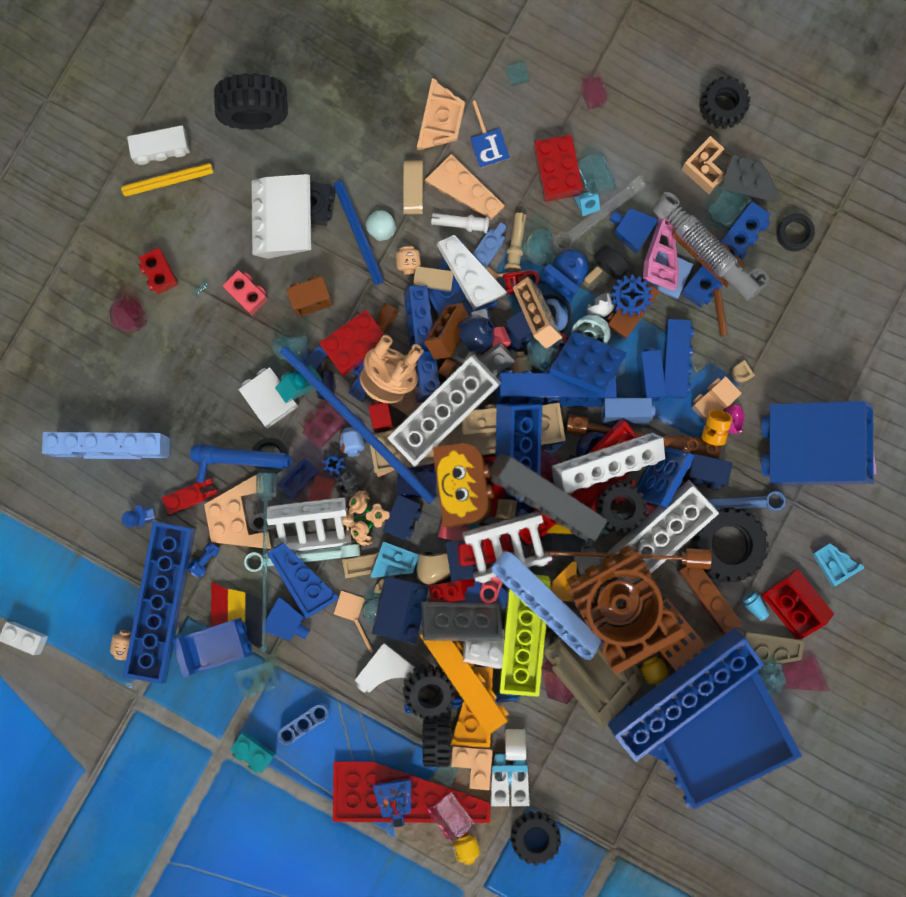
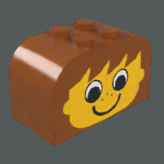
(462, 485)

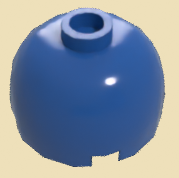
(572, 265)

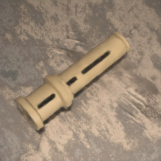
(514, 251)

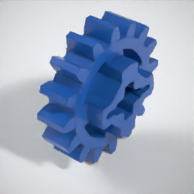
(639, 296)

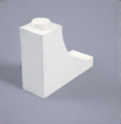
(383, 666)

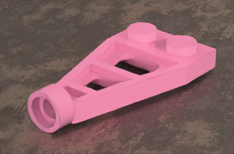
(656, 272)

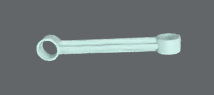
(312, 555)

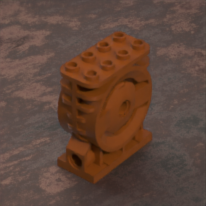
(639, 635)

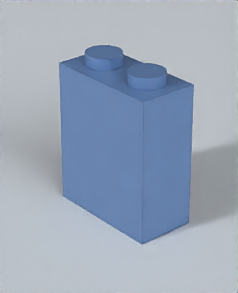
(632, 410)

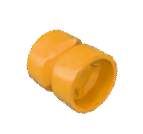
(716, 427)

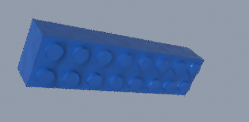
(159, 603)
(685, 694)

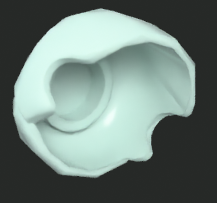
(381, 225)

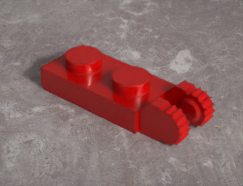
(187, 497)

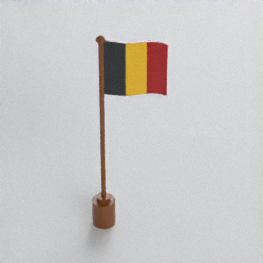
(562, 542)

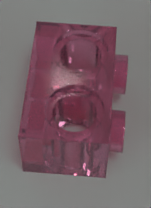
(327, 430)

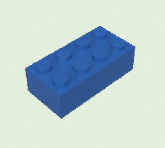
(520, 433)

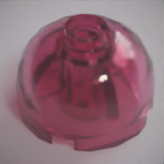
(127, 315)

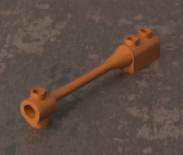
(579, 424)

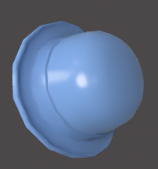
(559, 314)

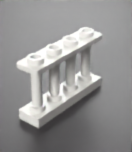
(308, 511)
(511, 527)

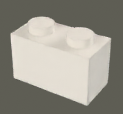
(23, 638)

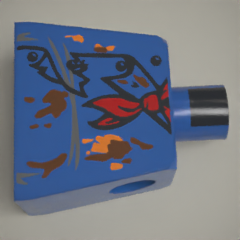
(394, 799)

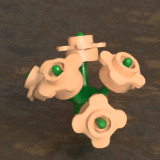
(360, 530)

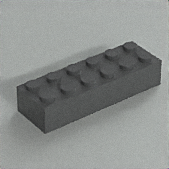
(546, 497)

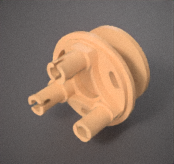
(388, 372)

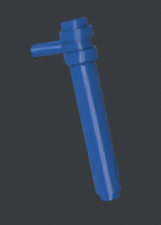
(212, 455)

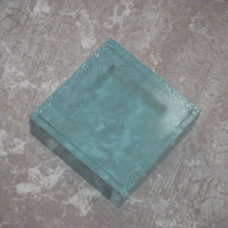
(517, 74)
(446, 774)

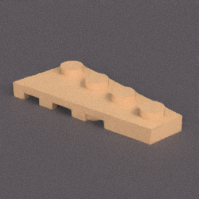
(460, 184)

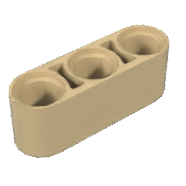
(413, 187)

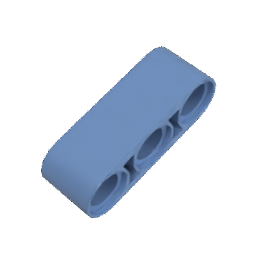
(296, 730)

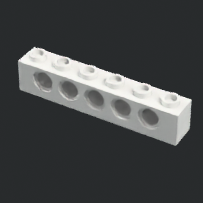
(608, 463)

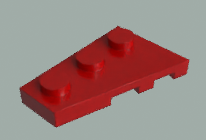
(466, 553)

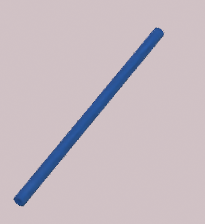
(357, 424)

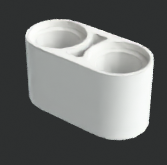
(515, 744)

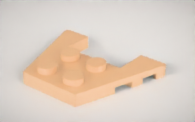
(228, 519)

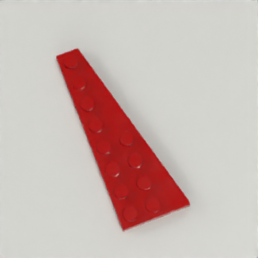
(618, 434)

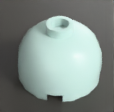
(593, 327)

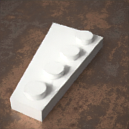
(472, 277)

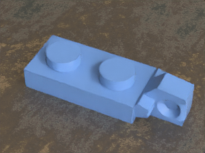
(490, 245)

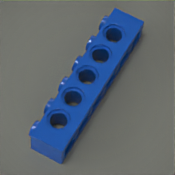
(752, 215)
(419, 326)

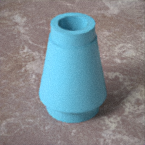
(755, 605)

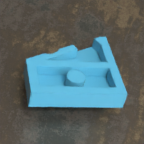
(393, 561)
(835, 564)

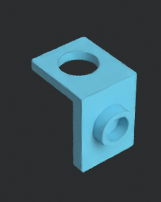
(587, 203)

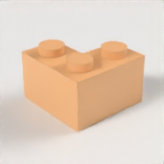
(701, 167)
(719, 396)
(479, 761)

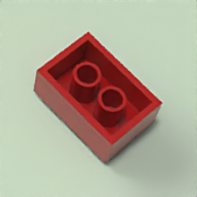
(557, 168)
(352, 342)

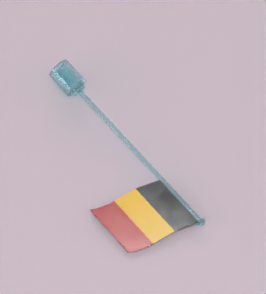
(235, 604)

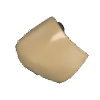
(432, 568)

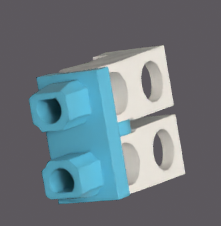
(509, 775)

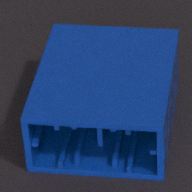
(819, 443)

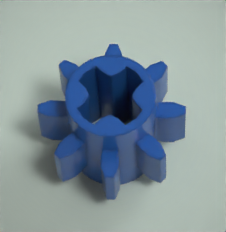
(328, 463)

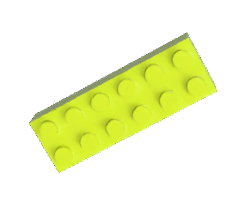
(522, 647)

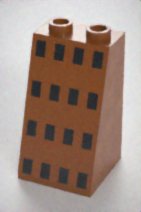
(684, 649)

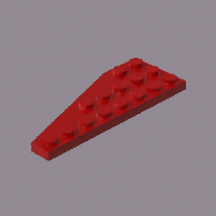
(356, 800)

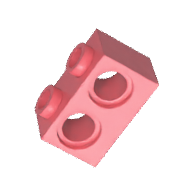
(242, 295)

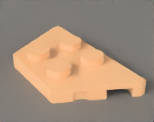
(441, 117)

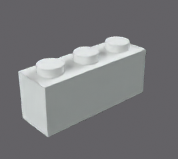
(158, 145)

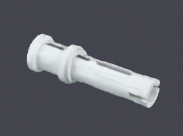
(469, 222)

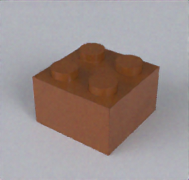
(309, 296)

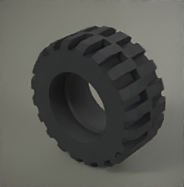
(250, 101)
(755, 545)

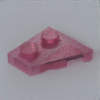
(805, 675)

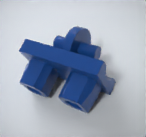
(138, 517)

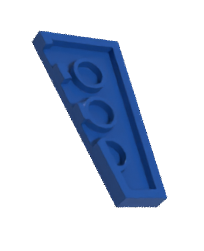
(304, 585)

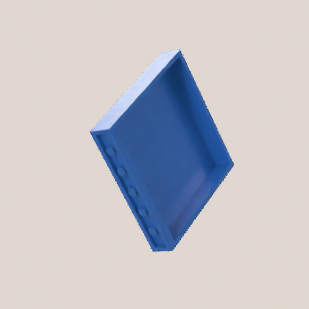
(729, 744)

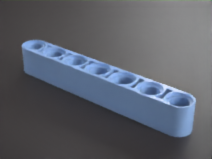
(546, 605)

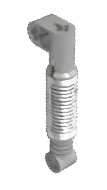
(705, 244)

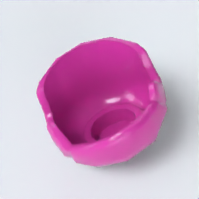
(738, 418)

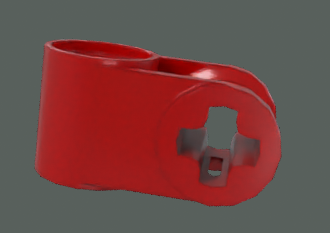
(517, 277)

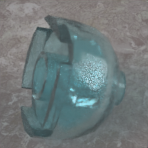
(538, 247)
(297, 344)
(540, 356)

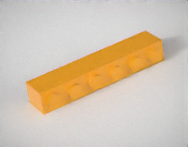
(469, 684)

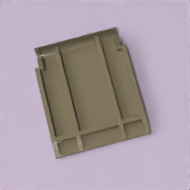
(594, 681)

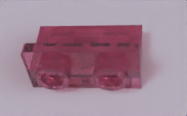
(451, 817)

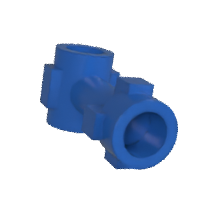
(197, 568)

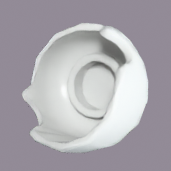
(602, 305)

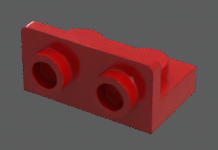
(450, 591)

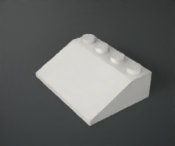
(281, 215)

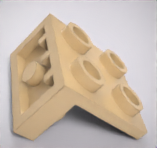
(480, 421)

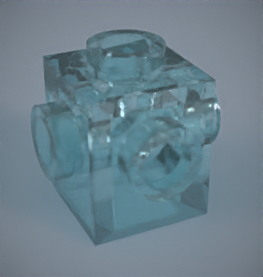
(773, 677)

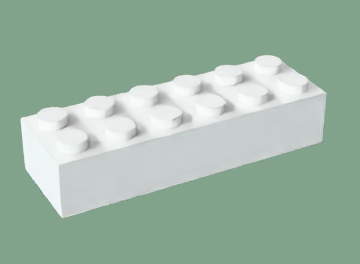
(444, 410)
(669, 527)

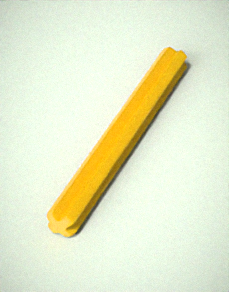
(167, 179)

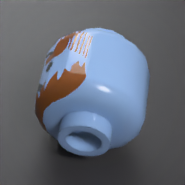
(351, 442)

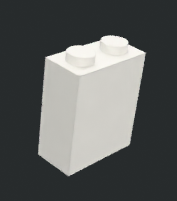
(265, 399)

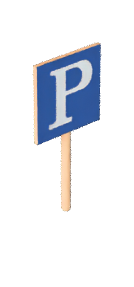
(489, 146)

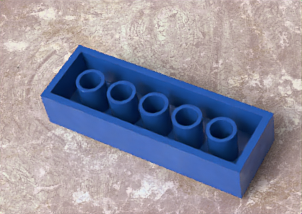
(547, 389)

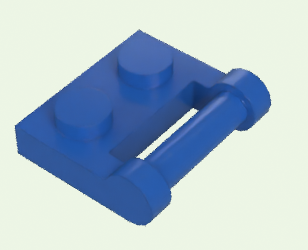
(559, 283)

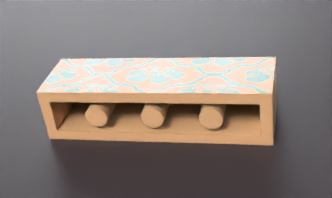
(537, 312)

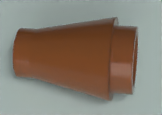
(386, 316)

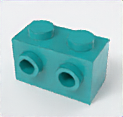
(294, 385)
(252, 752)

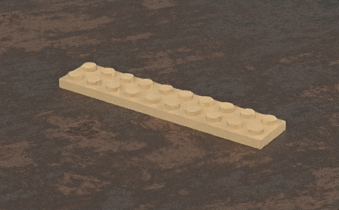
(485, 443)

